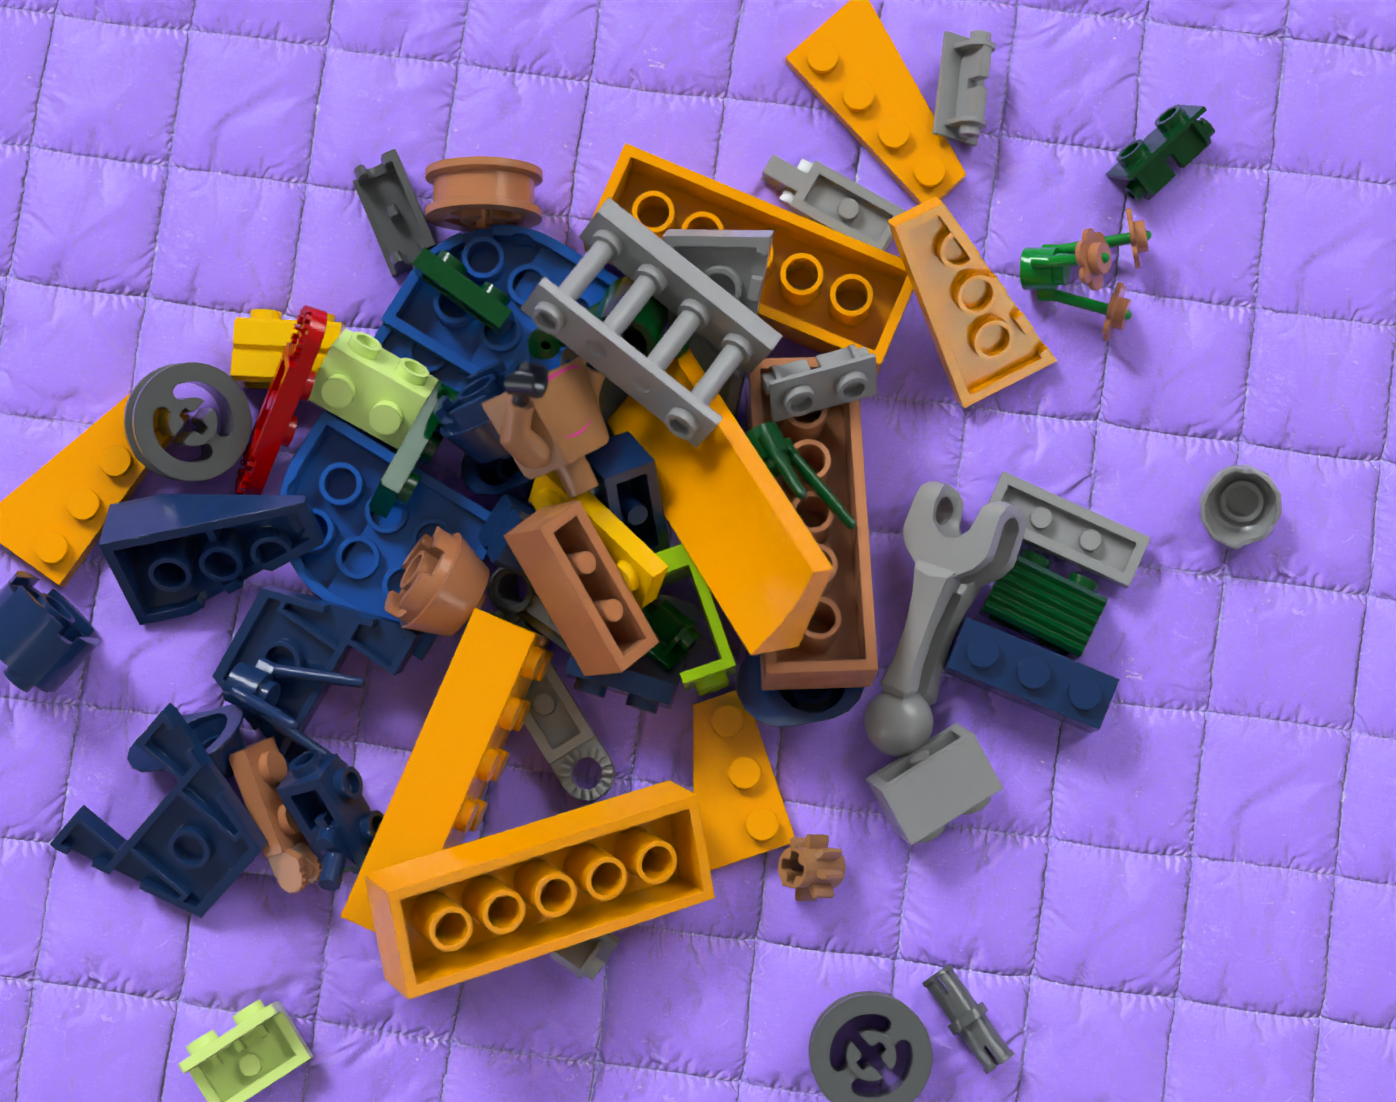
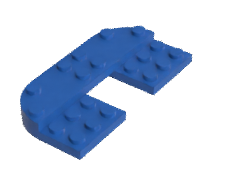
(343, 464)

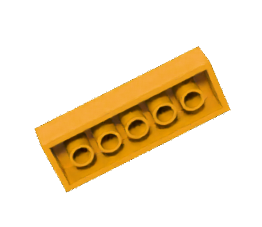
(817, 281)
(457, 749)
(539, 888)

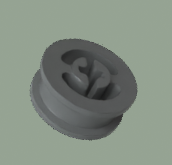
(218, 450)
(901, 1025)

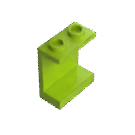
(713, 675)

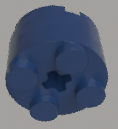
(40, 635)

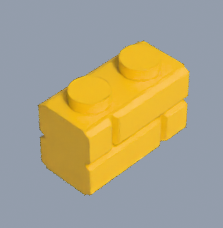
(261, 342)

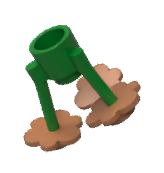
(1049, 267)

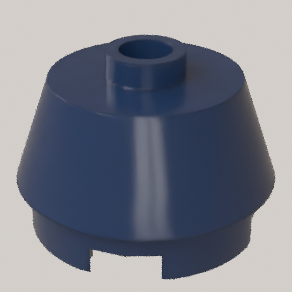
(465, 420)

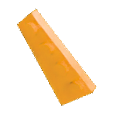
(873, 95)
(969, 314)
(64, 505)

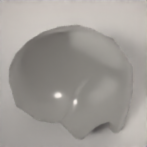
(1239, 505)

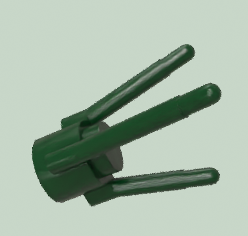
(779, 456)

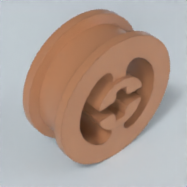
(483, 192)

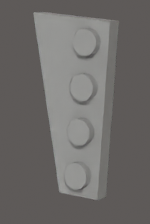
(737, 264)

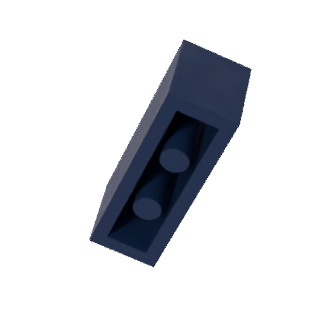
(1030, 675)

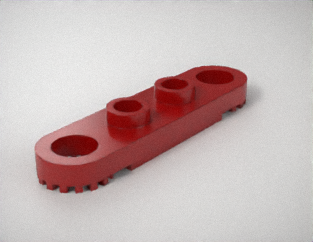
(290, 384)

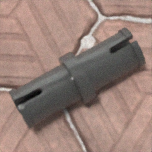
(968, 1018)

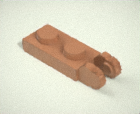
(258, 774)

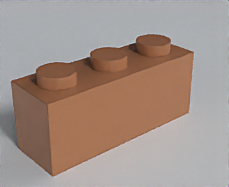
(581, 588)

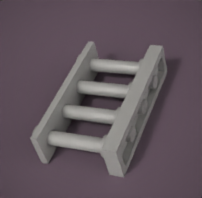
(679, 287)

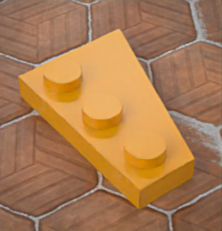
(735, 784)

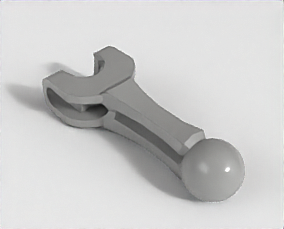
(945, 583)

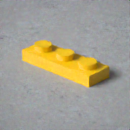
(635, 561)

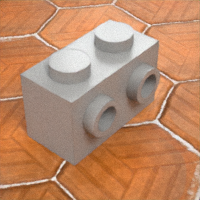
(935, 785)

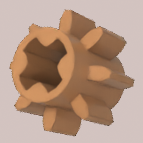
(811, 867)

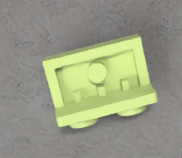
(372, 387)
(247, 1056)

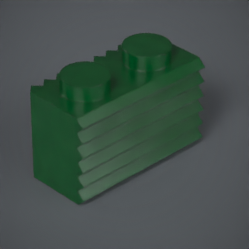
(1045, 605)

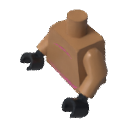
(552, 421)

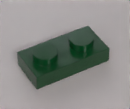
(447, 276)

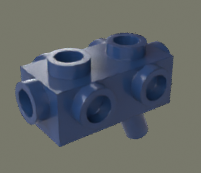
(330, 813)

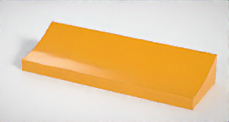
(733, 521)

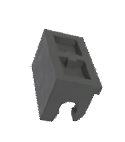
(393, 212)

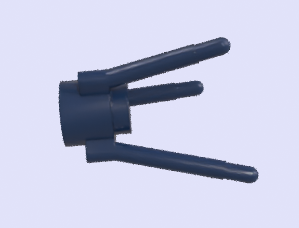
(258, 693)

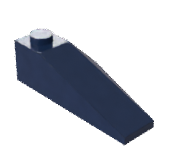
(190, 547)

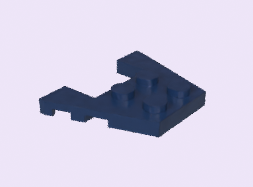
(310, 635)
(192, 839)

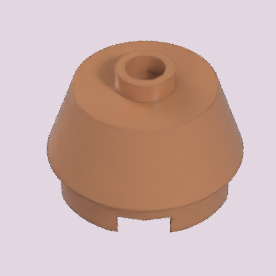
(439, 585)

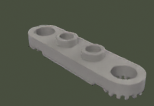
(563, 730)

